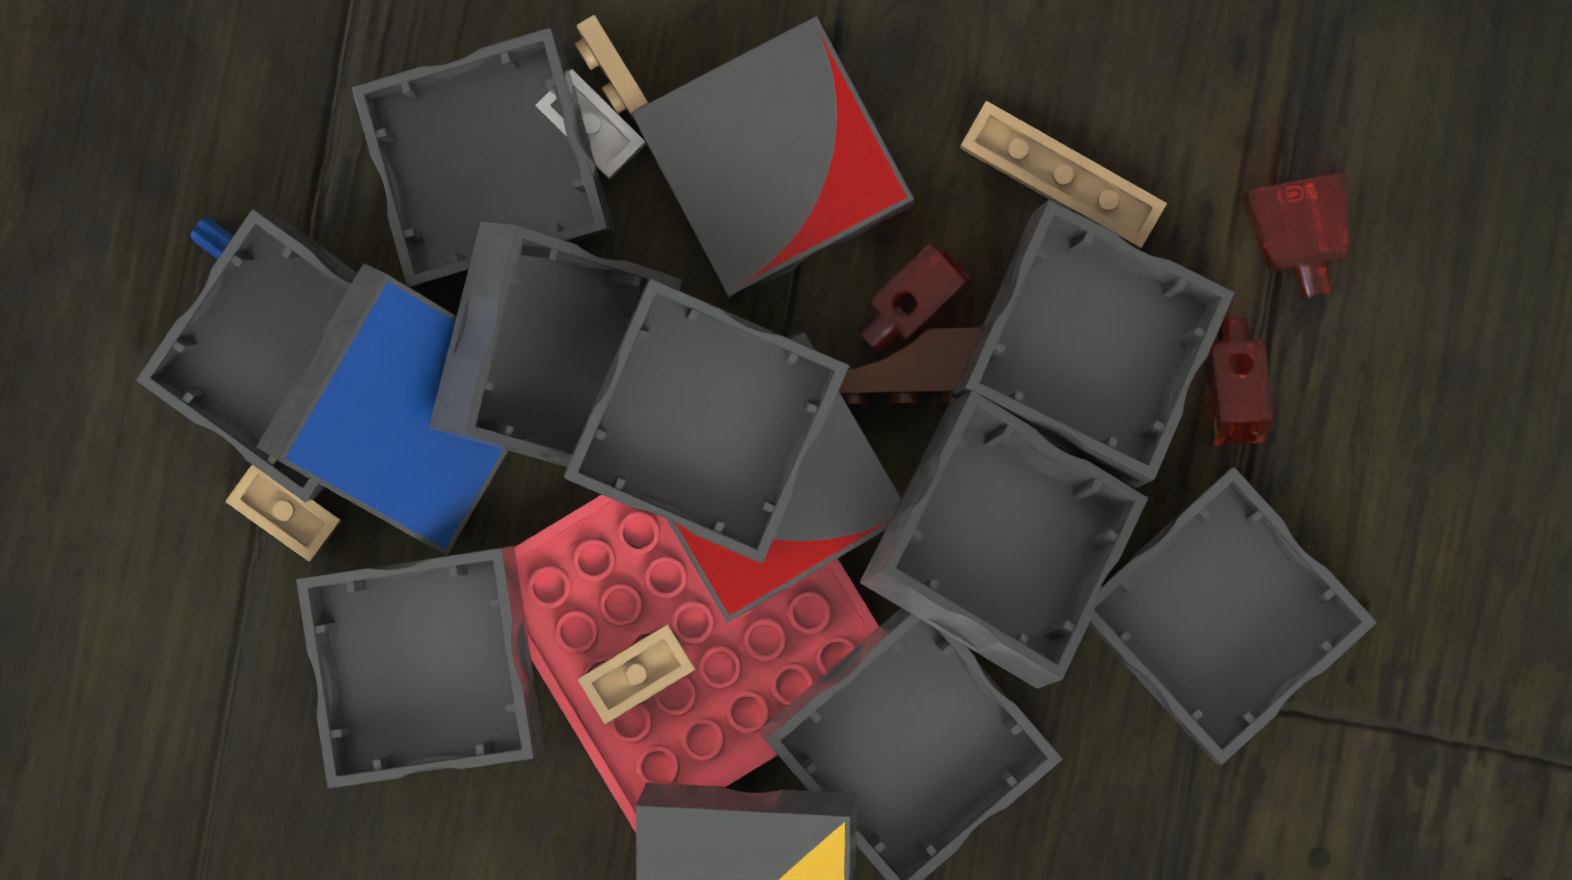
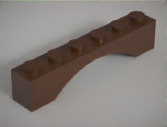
(923, 368)

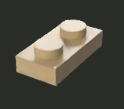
(599, 51)
(283, 515)
(636, 674)

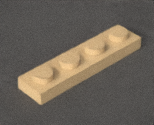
(1062, 174)

